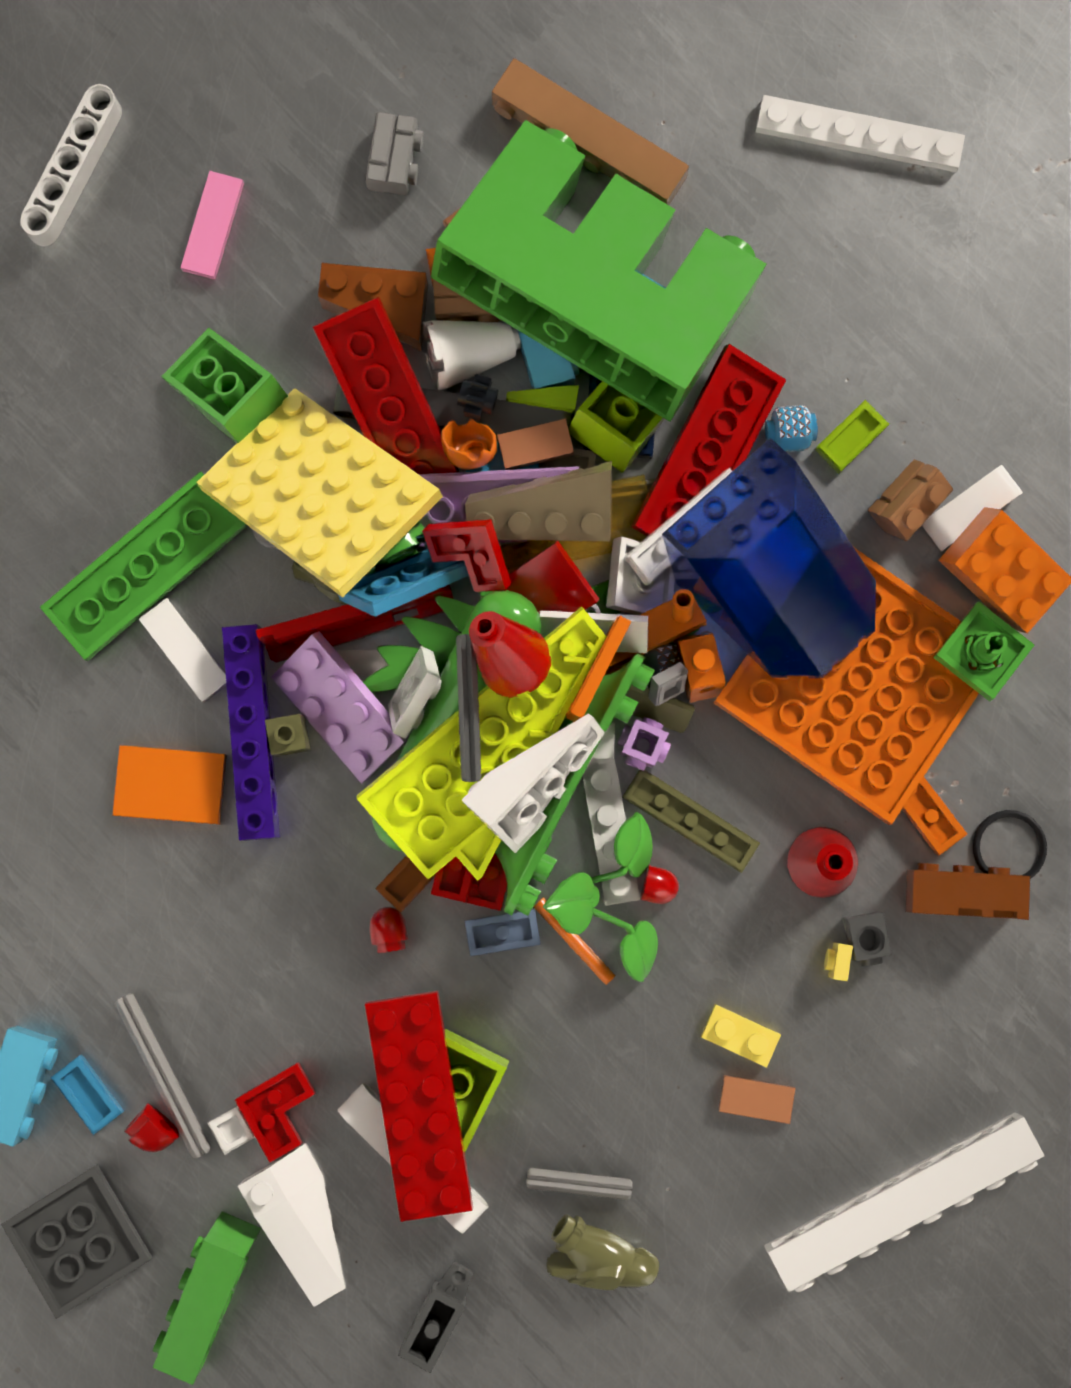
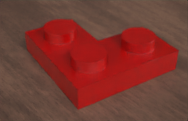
(475, 545)
(266, 1110)

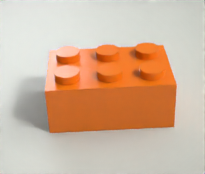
(1006, 569)

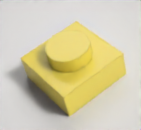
(838, 961)

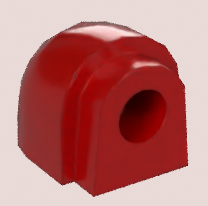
(659, 885)
(388, 930)
(151, 1130)

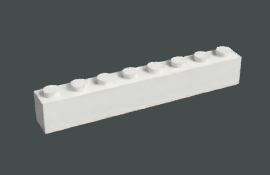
(904, 1201)

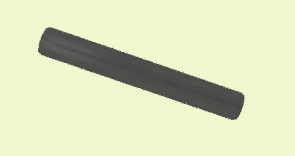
(468, 710)

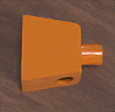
(704, 667)

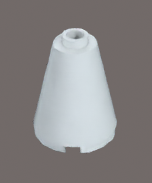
(466, 348)

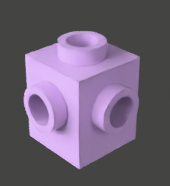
(653, 733)

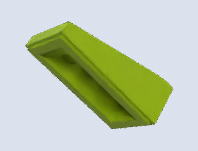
(558, 398)

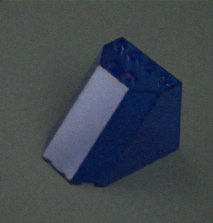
(774, 567)

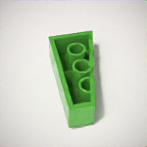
(204, 1297)

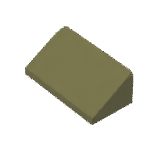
(671, 714)

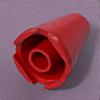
(508, 654)
(810, 862)

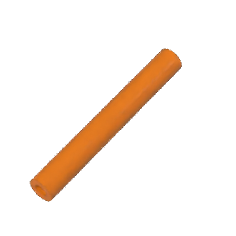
(578, 945)

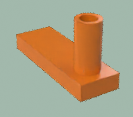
(668, 623)

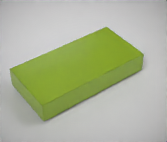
(851, 436)

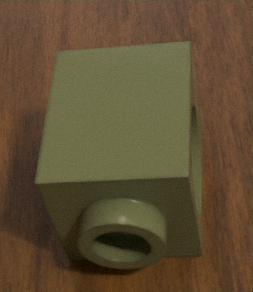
(287, 735)

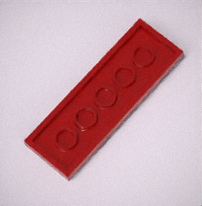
(383, 387)
(714, 434)
(419, 1106)

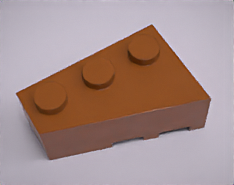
(400, 292)
(967, 892)

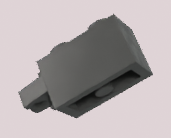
(436, 1318)

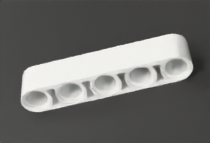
(70, 149)
(365, 1115)

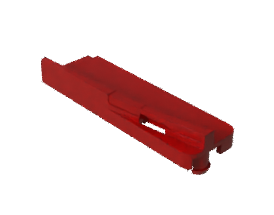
(342, 625)

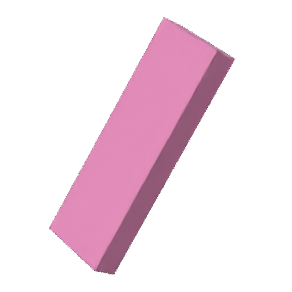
(212, 225)

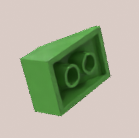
(225, 385)

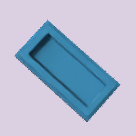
(87, 1094)

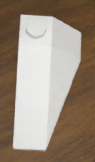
(517, 792)
(296, 1217)

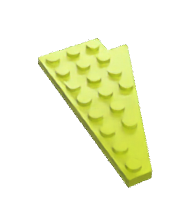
(423, 791)

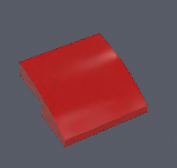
(459, 884)

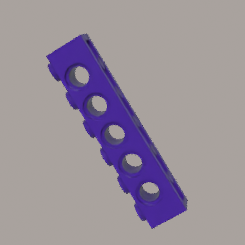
(249, 739)

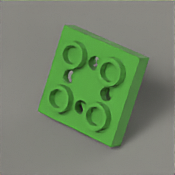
(992, 641)

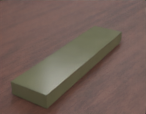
(691, 820)

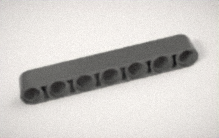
(505, 416)

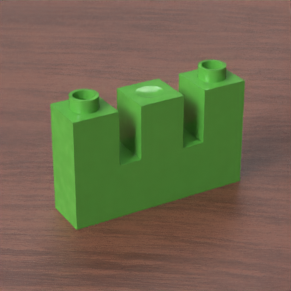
(588, 287)

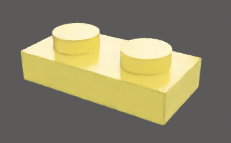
(740, 1035)

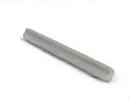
(163, 1076)

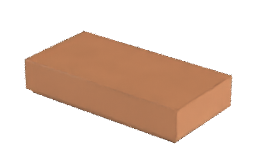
(535, 444)
(756, 1099)

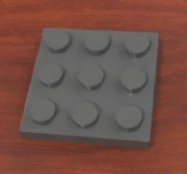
(76, 1241)

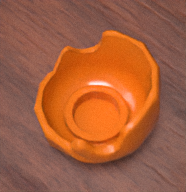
(469, 444)

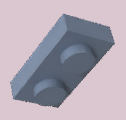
(502, 933)

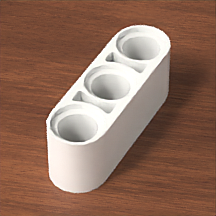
(952, 519)

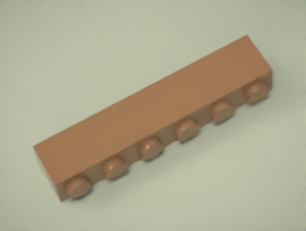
(604, 141)

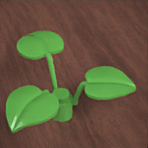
(577, 896)

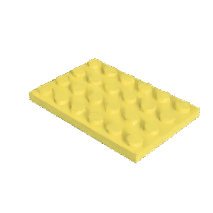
(320, 491)

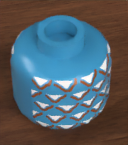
(792, 428)

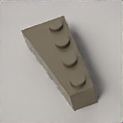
(550, 508)

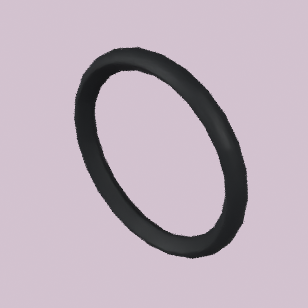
(1014, 814)

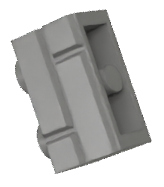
(392, 154)

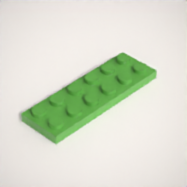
(141, 568)

